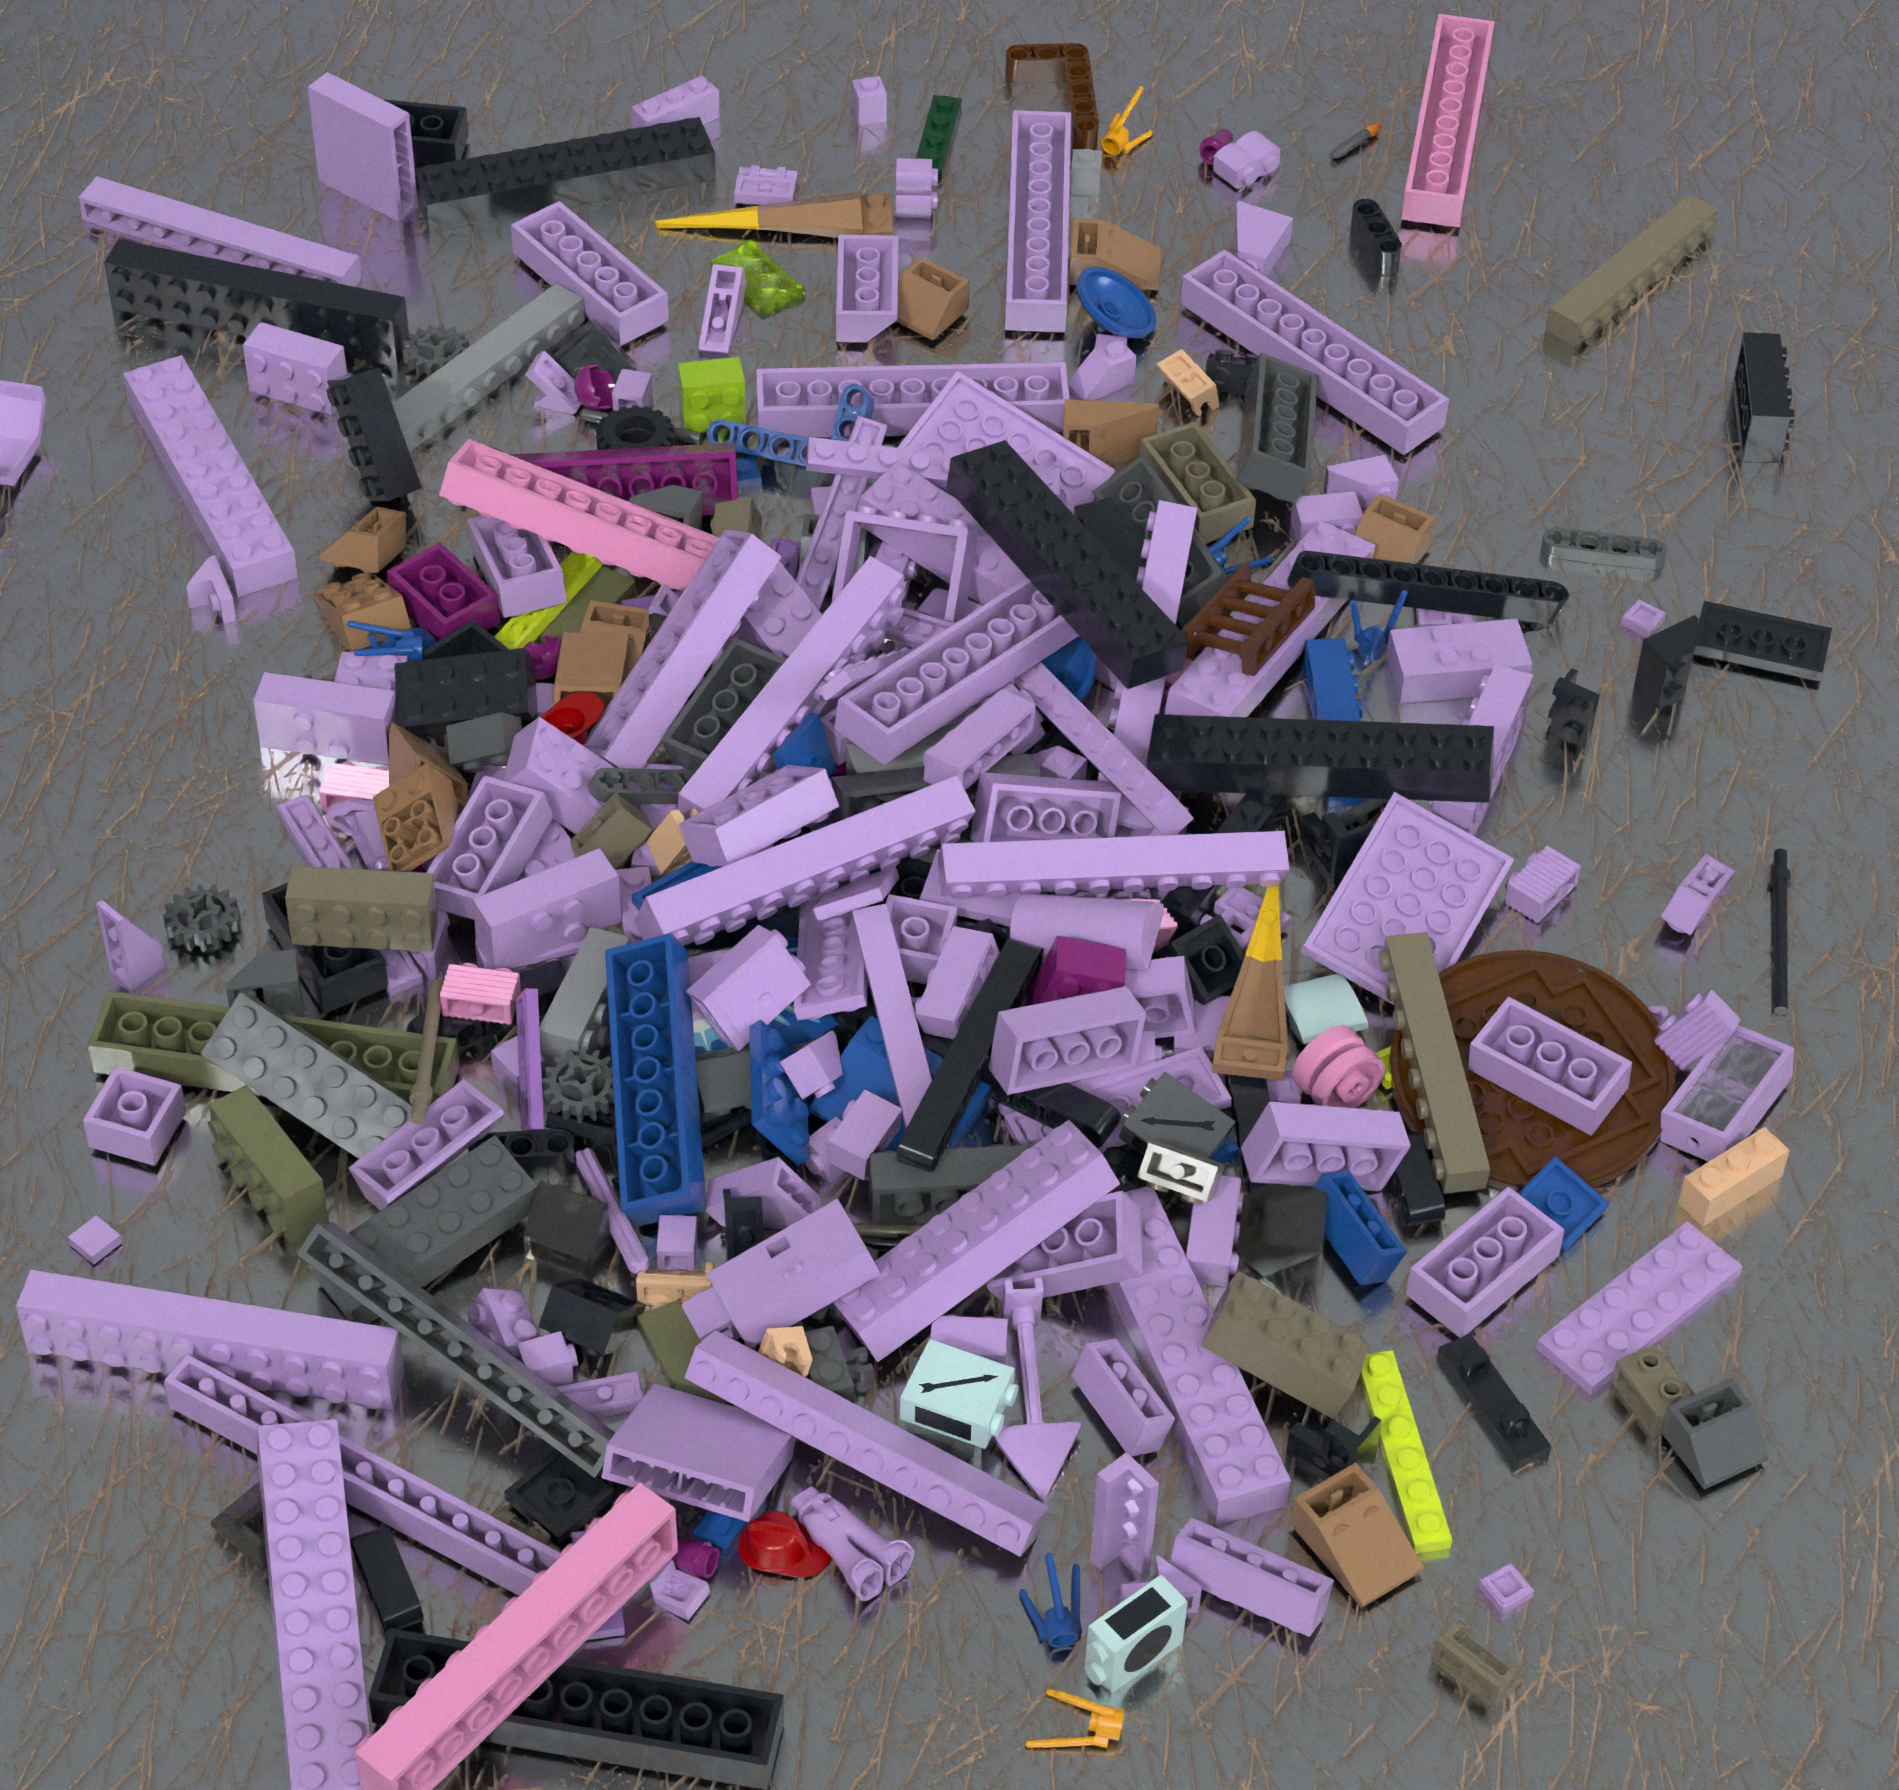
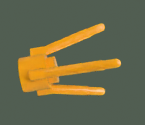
(1117, 136)
(1104, 1721)

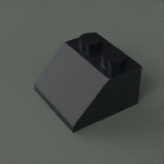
(1667, 663)
(1210, 957)
(590, 1315)

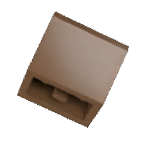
(930, 298)
(1396, 530)
(370, 541)

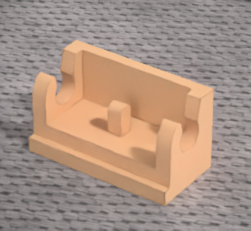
(1189, 381)
(668, 843)
(666, 1286)
(787, 1347)

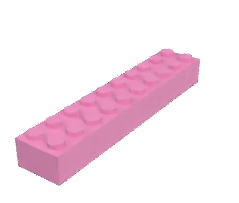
(1448, 121)
(575, 515)
(521, 1646)

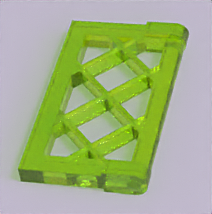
(779, 296)

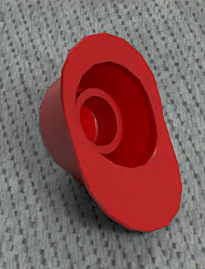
(575, 714)
(781, 1546)

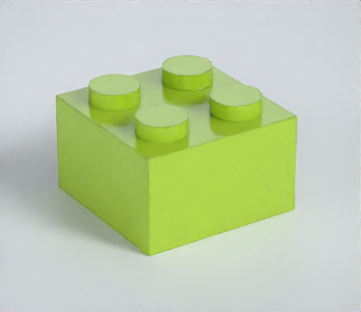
(711, 393)

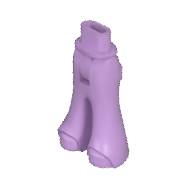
(856, 1549)

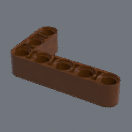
(1064, 64)

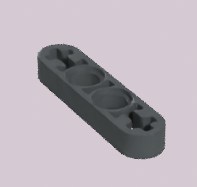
(1604, 544)
(605, 784)

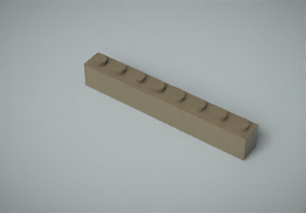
(1631, 270)
(1434, 1063)

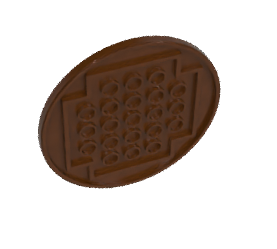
(1517, 1133)

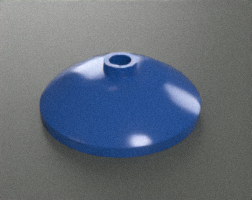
(1115, 303)
(1074, 667)

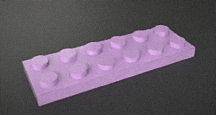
(831, 963)
(1121, 1091)
(1639, 1306)

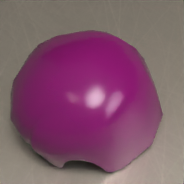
(594, 388)
(545, 656)

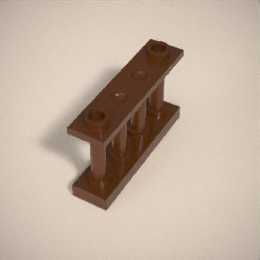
(1263, 637)

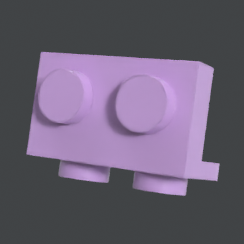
(503, 1318)

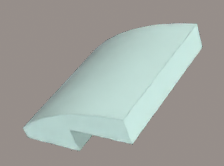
(1321, 1005)

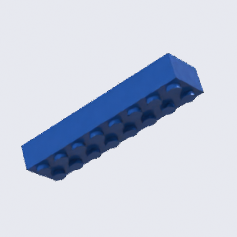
(654, 1080)

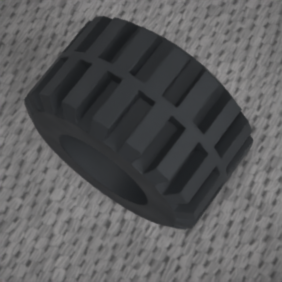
(635, 429)

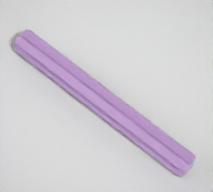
(619, 1223)

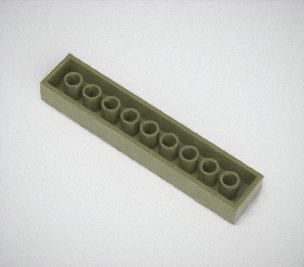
(168, 1035)

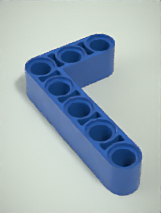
(771, 439)

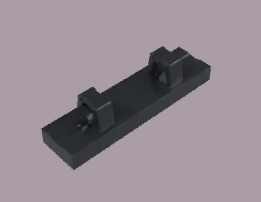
(1494, 1401)

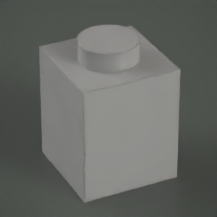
(1086, 172)

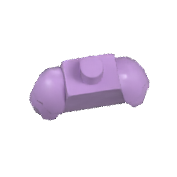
(360, 821)

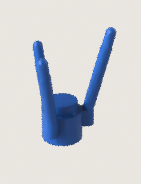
(1221, 557)
(1372, 639)
(409, 645)
(1060, 1625)

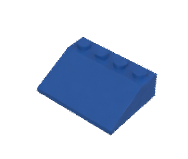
(867, 1068)

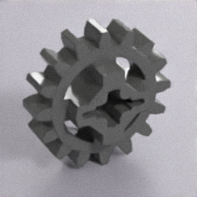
(432, 348)
(202, 917)
(579, 1085)

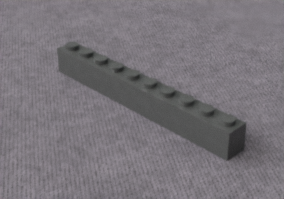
(458, 1346)

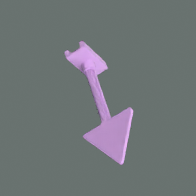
(1037, 1447)

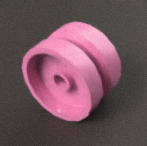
(1338, 1069)

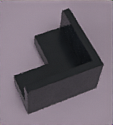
(591, 347)
(464, 641)
(1332, 843)
(743, 1224)
(1334, 1446)

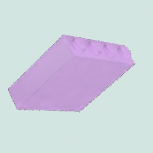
(363, 146)
(698, 1452)

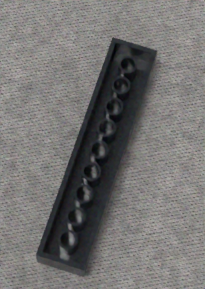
(565, 171)
(241, 296)
(1067, 564)
(1322, 757)
(611, 1714)

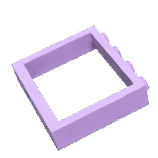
(962, 562)

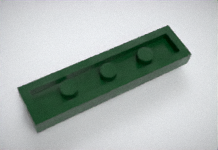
(939, 131)

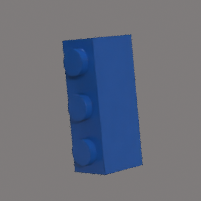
(1358, 1230)

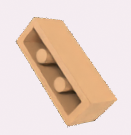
(1733, 1176)

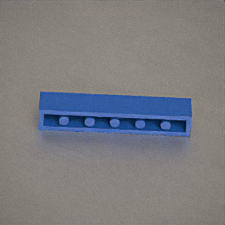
(1332, 689)

